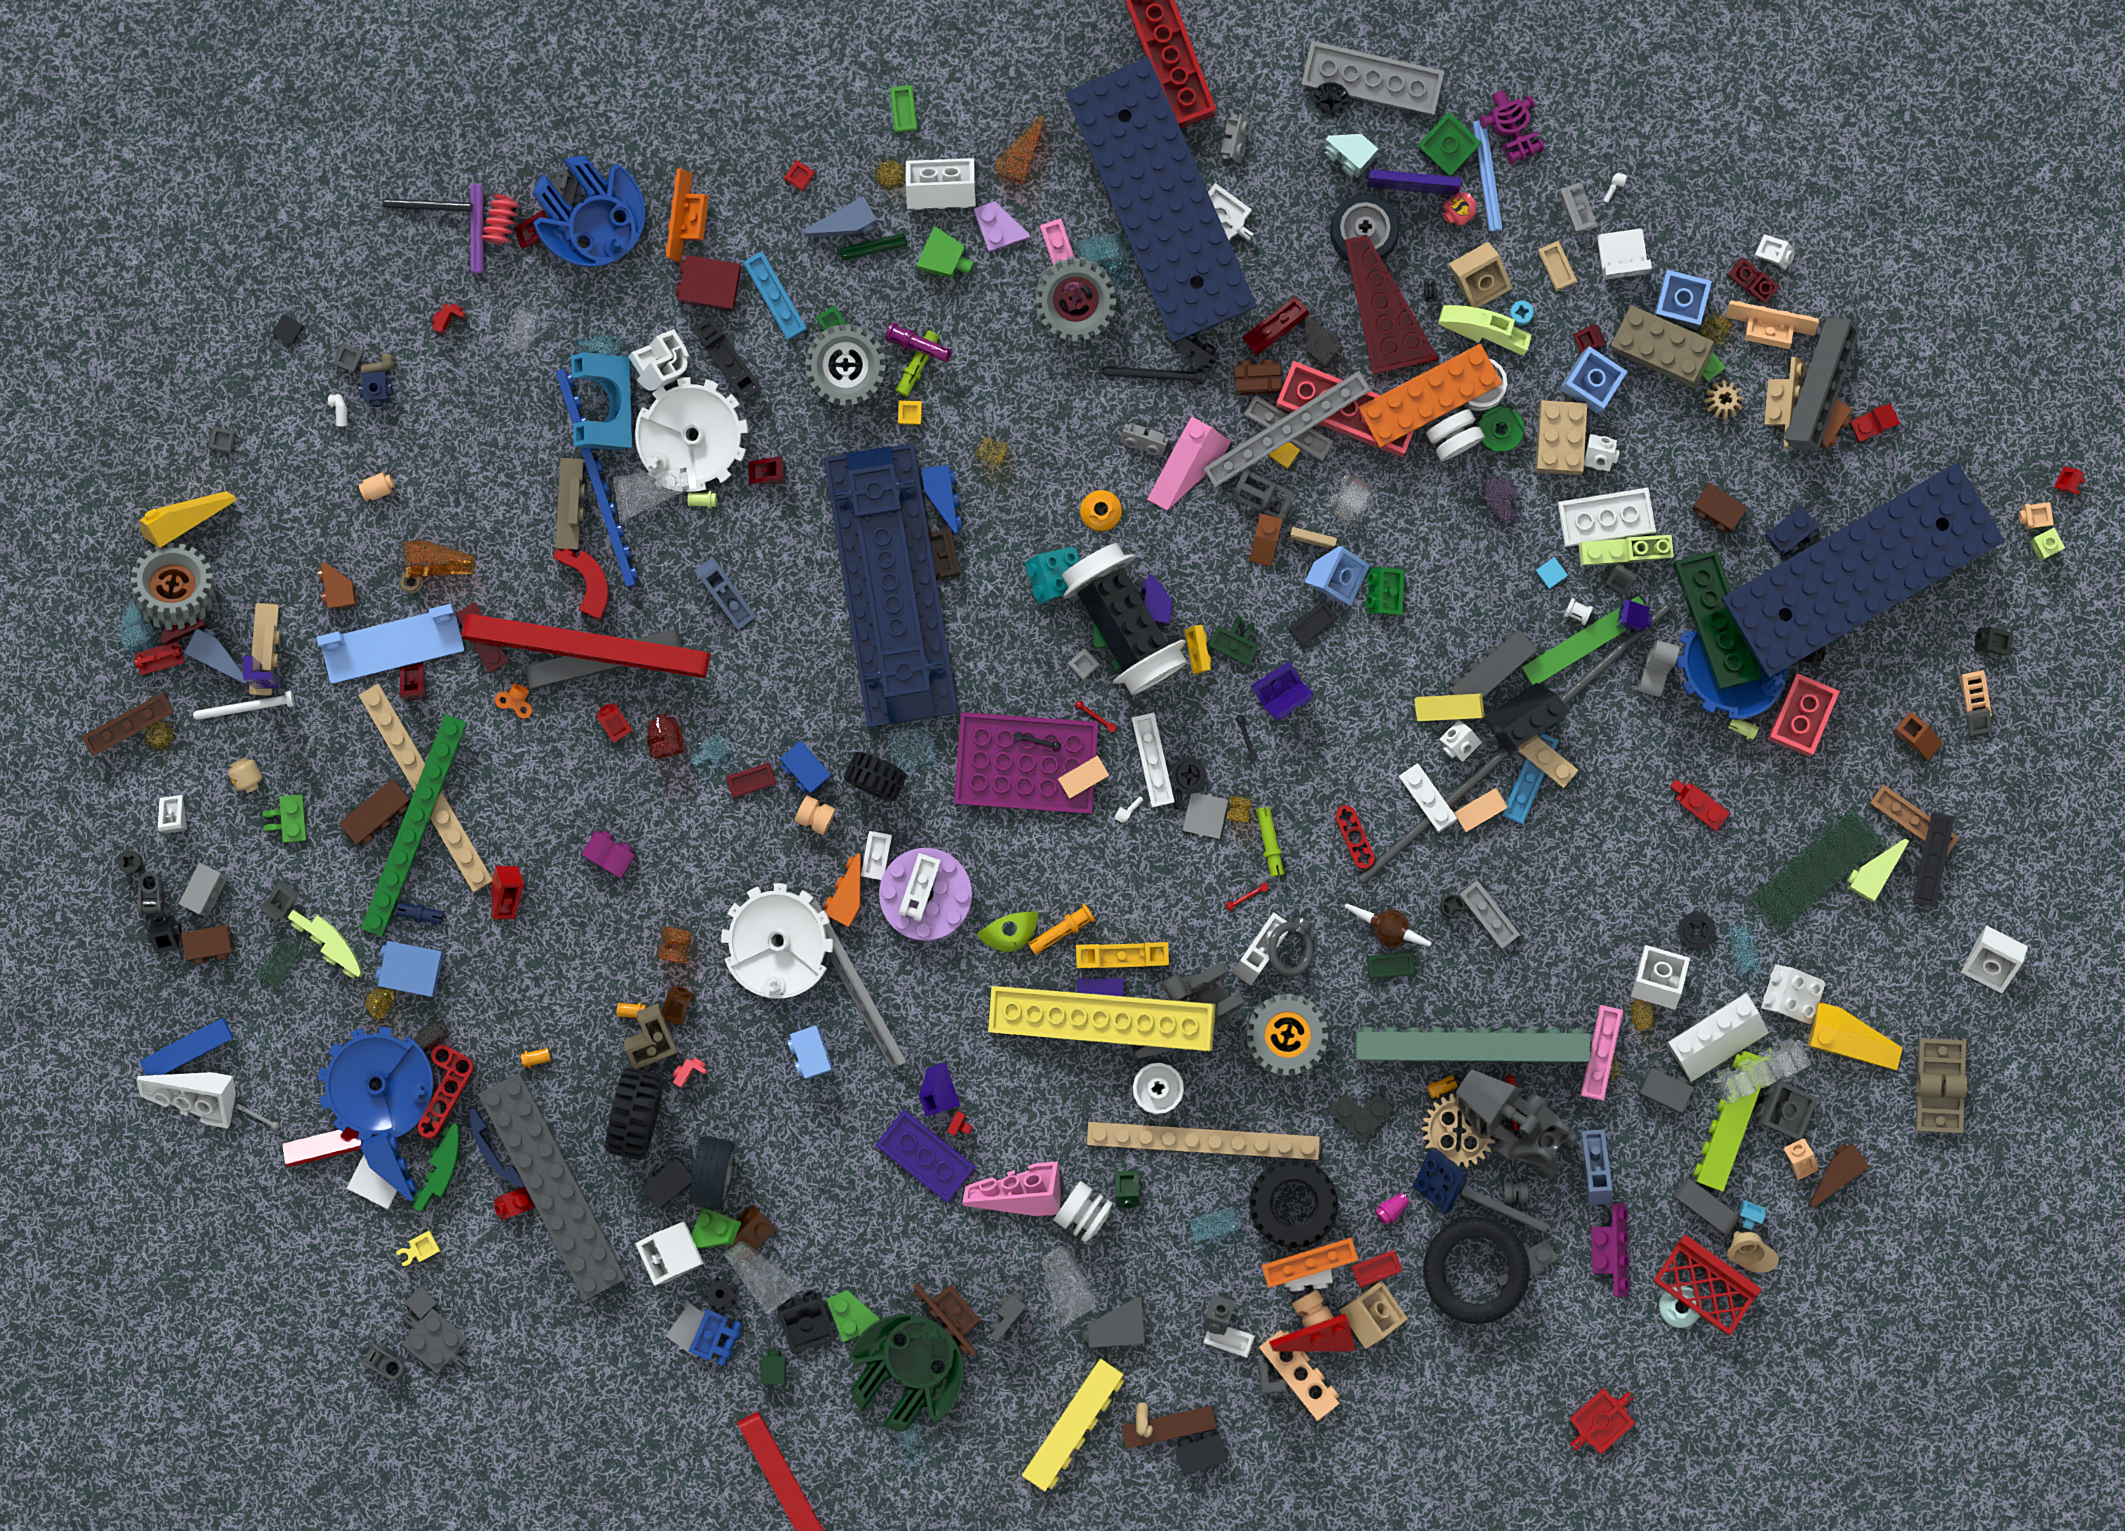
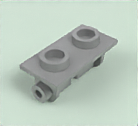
(1237, 127)
(1134, 437)

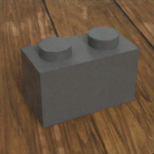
(1666, 1089)

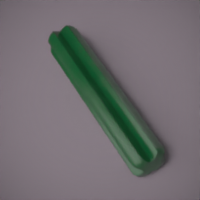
(873, 246)

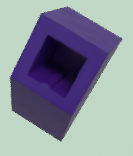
(1157, 600)
(938, 1091)

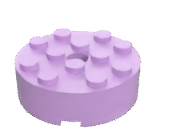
(947, 906)

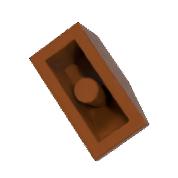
(1265, 540)

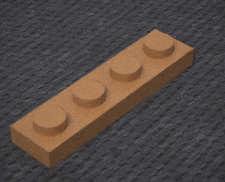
(1905, 814)

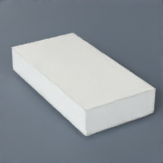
(1233, 1341)

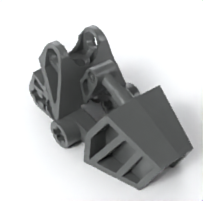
(1200, 988)
(1488, 1100)

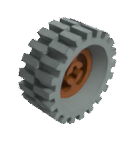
(155, 578)

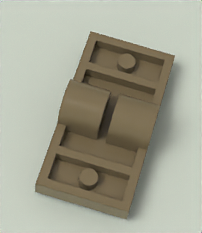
(1941, 1085)

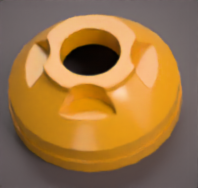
(1098, 522)

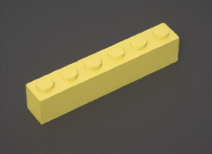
(1072, 1425)

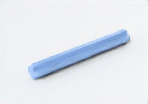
(1487, 179)

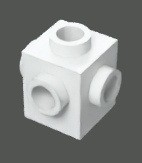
(1600, 452)
(1460, 741)

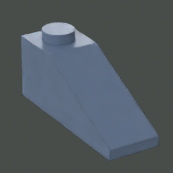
(849, 220)
(725, 593)
(213, 653)
(1596, 1167)

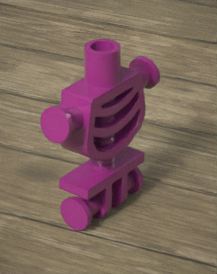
(1503, 111)

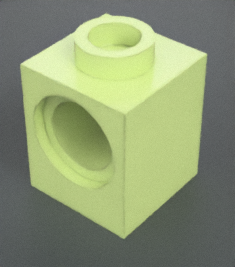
(2047, 544)

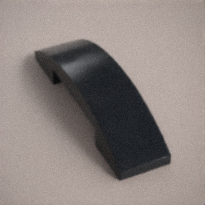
(727, 359)

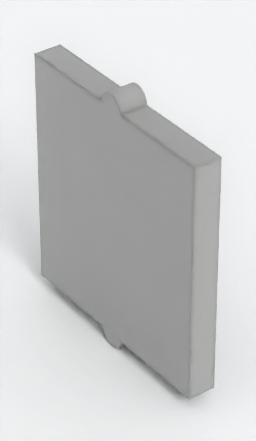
(1205, 815)
(686, 1327)

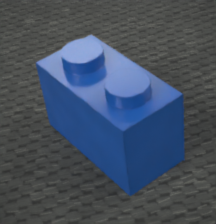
(805, 767)

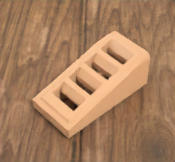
(1980, 675)

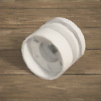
(1083, 1212)

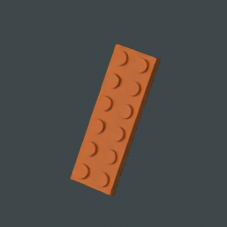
(1430, 396)

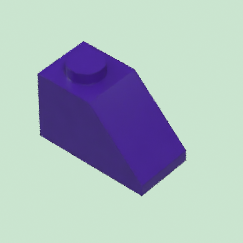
(1634, 616)

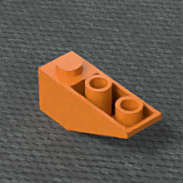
(847, 899)

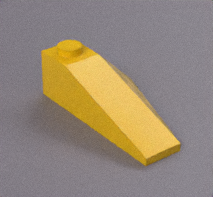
(171, 521)
(1847, 1036)

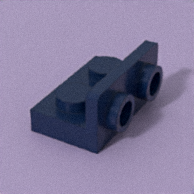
(1792, 531)

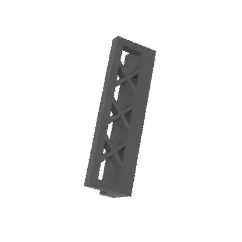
(1269, 1385)

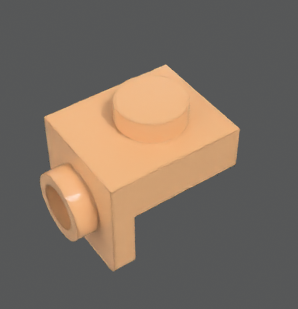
(2036, 515)

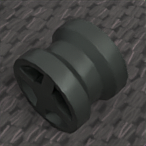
(134, 864)

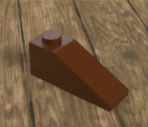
(1840, 1170)

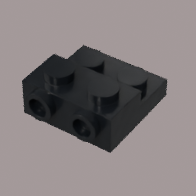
(806, 1322)

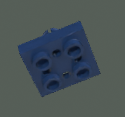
(1443, 1175)

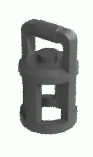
(1267, 496)

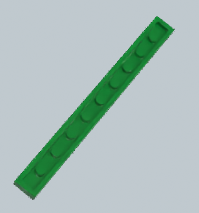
(414, 825)

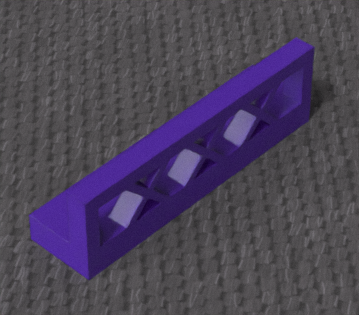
(256, 677)

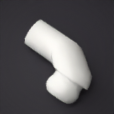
(341, 409)

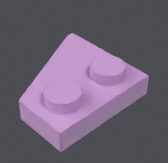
(998, 227)

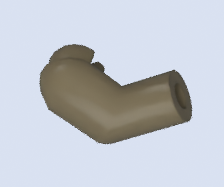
(386, 364)

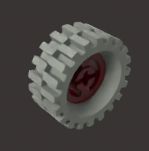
(1100, 303)

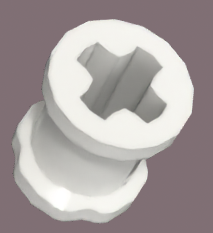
(1578, 611)

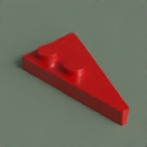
(1324, 1336)

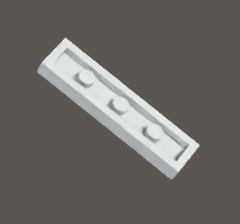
(1153, 760)

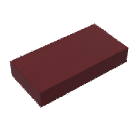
(751, 780)

